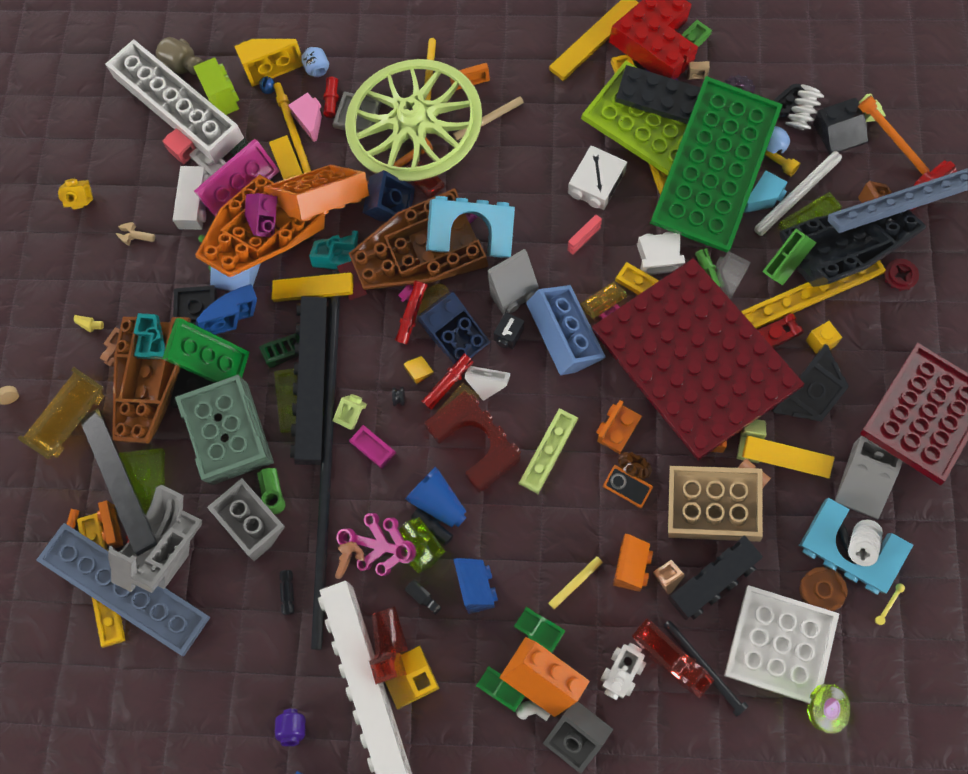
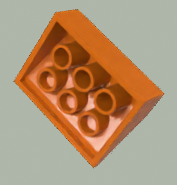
(319, 191)

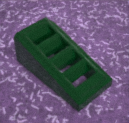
(274, 345)

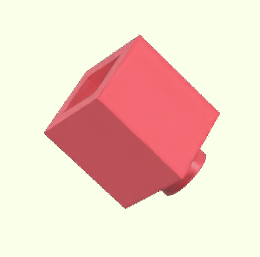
(179, 145)

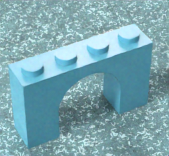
(497, 217)
(821, 542)

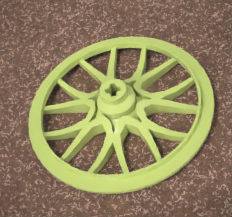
(414, 123)

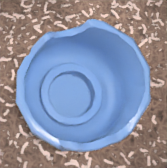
(778, 140)

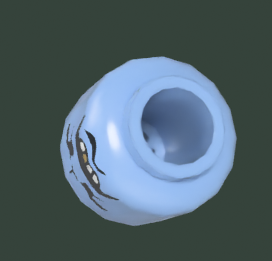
(315, 61)

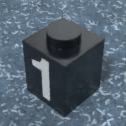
(508, 331)

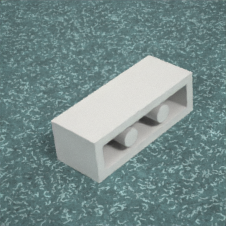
(188, 208)

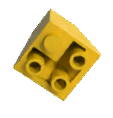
(416, 683)

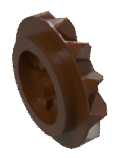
(635, 465)

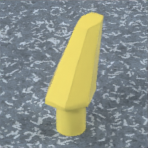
(88, 323)

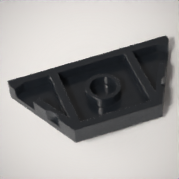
(821, 389)

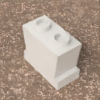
(660, 253)

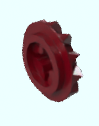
(903, 266)

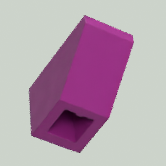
(261, 214)

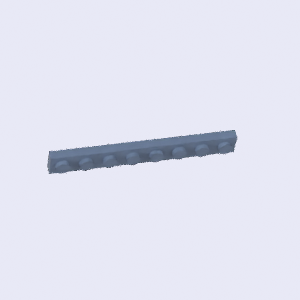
(899, 201)

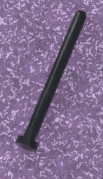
(694, 655)

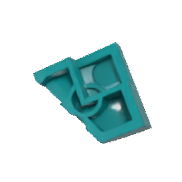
(333, 251)
(150, 337)

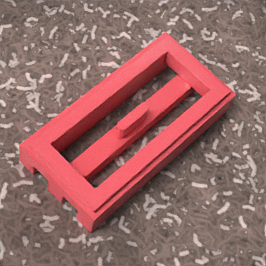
(584, 234)

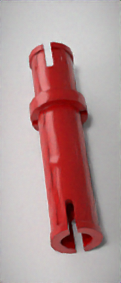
(411, 311)
(450, 378)

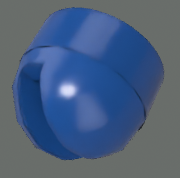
(269, 88)

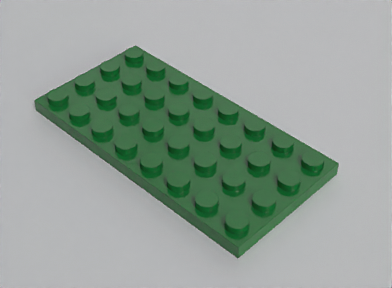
(716, 164)

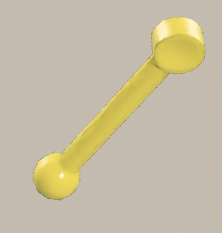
(880, 620)

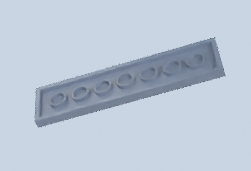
(156, 613)

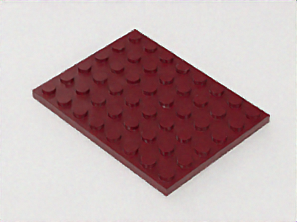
(697, 358)

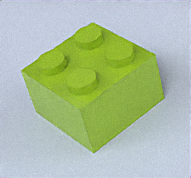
(217, 85)

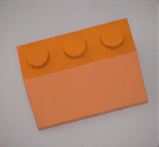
(544, 678)

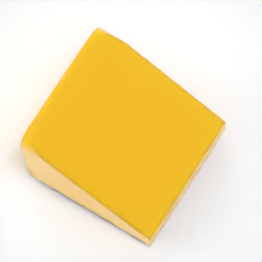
(418, 369)

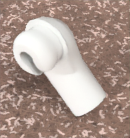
(529, 708)

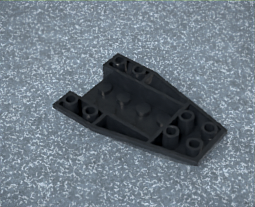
(853, 250)

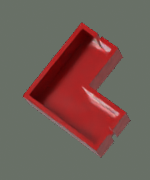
(651, 36)

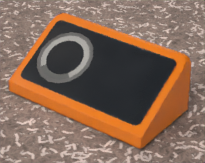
(627, 486)

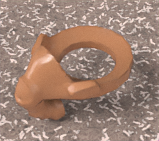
(347, 550)

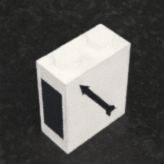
(597, 177)

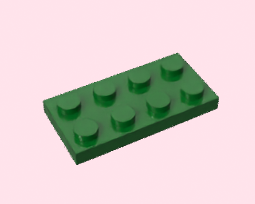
(204, 352)

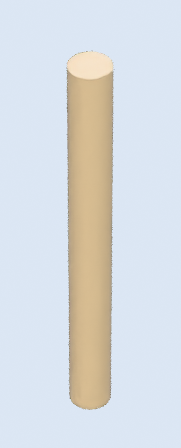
(493, 115)

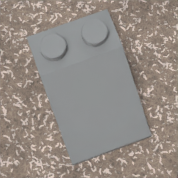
(512, 282)

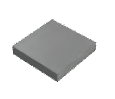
(368, 105)

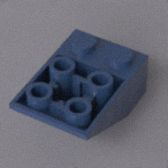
(452, 328)

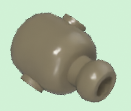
(177, 55)

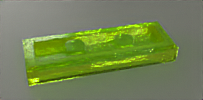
(820, 207)
(284, 391)

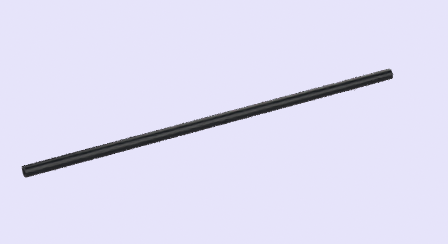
(325, 471)

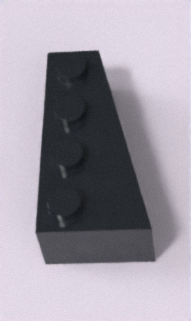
(715, 578)

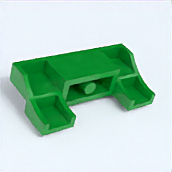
(537, 629)

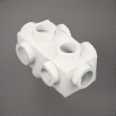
(620, 677)

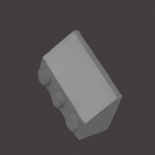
(247, 519)

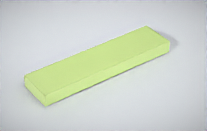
(548, 451)

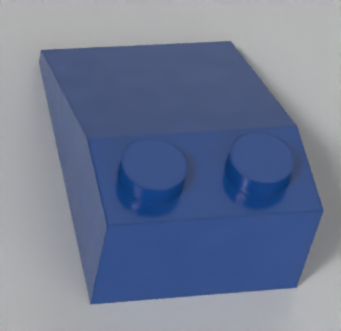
(474, 584)

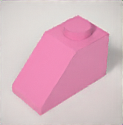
(308, 114)

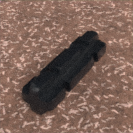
(286, 592)

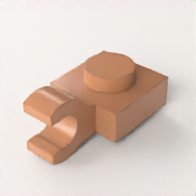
(110, 343)

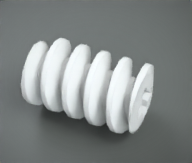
(804, 108)
(865, 543)

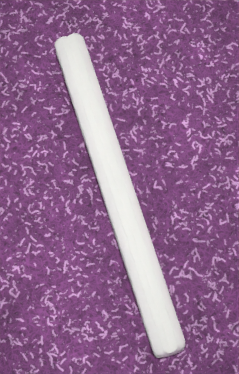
(801, 190)

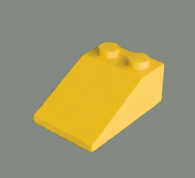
(268, 57)

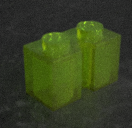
(427, 547)

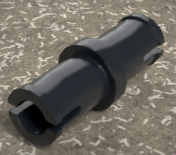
(433, 525)

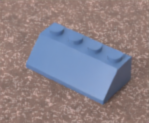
(565, 329)

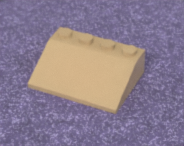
(715, 503)

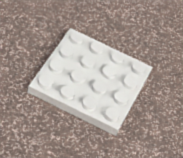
(781, 644)

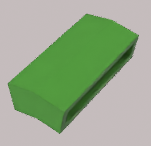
(789, 257)

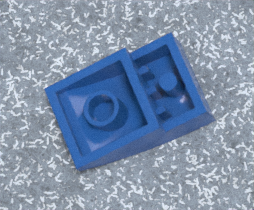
(227, 310)

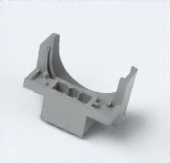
(173, 533)

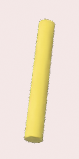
(575, 582)

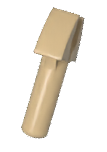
(130, 227)

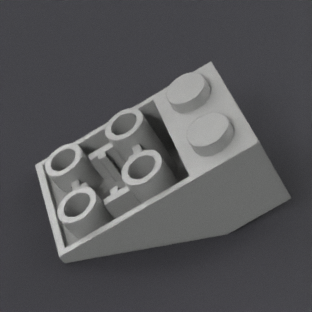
(868, 478)

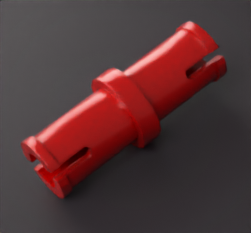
(330, 97)

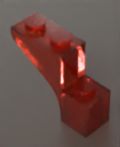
(388, 646)
(672, 658)

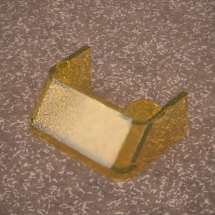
(63, 415)

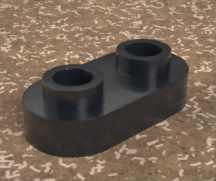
(787, 99)

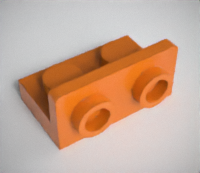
(618, 427)

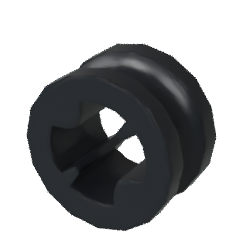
(398, 396)

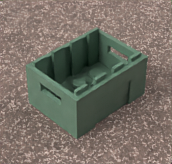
(247, 443)

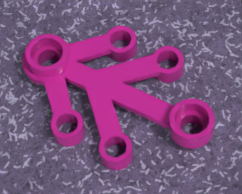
(380, 544)

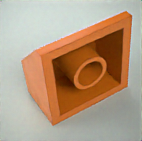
(632, 563)

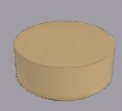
(8, 395)

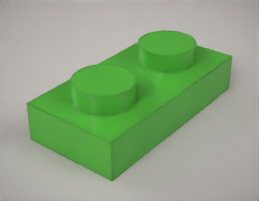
(697, 33)

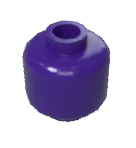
(290, 727)

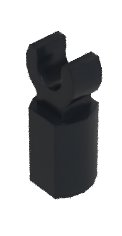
(422, 596)

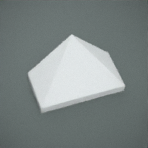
(486, 381)

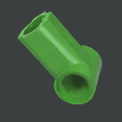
(271, 489)

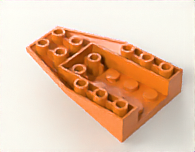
(234, 248)

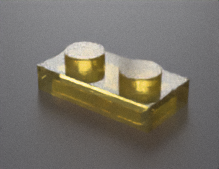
(603, 300)

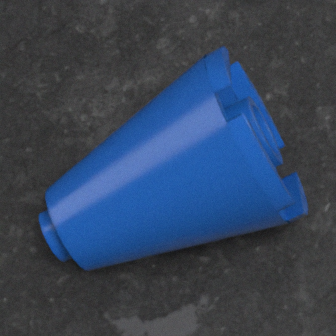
(437, 499)

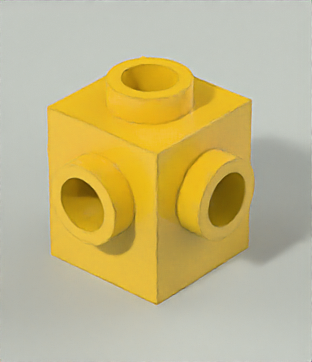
(75, 193)

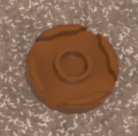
(823, 588)

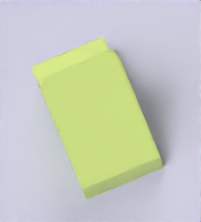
(755, 429)

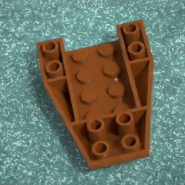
(140, 386)

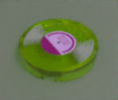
(829, 708)

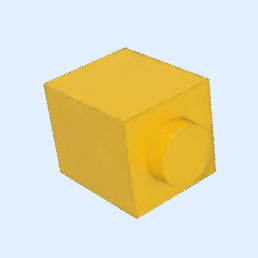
(823, 335)

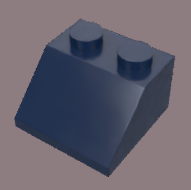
(387, 196)

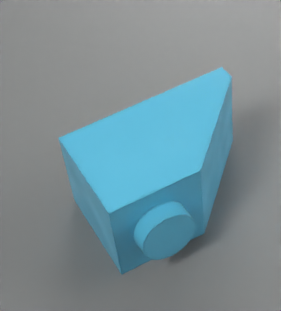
(766, 193)

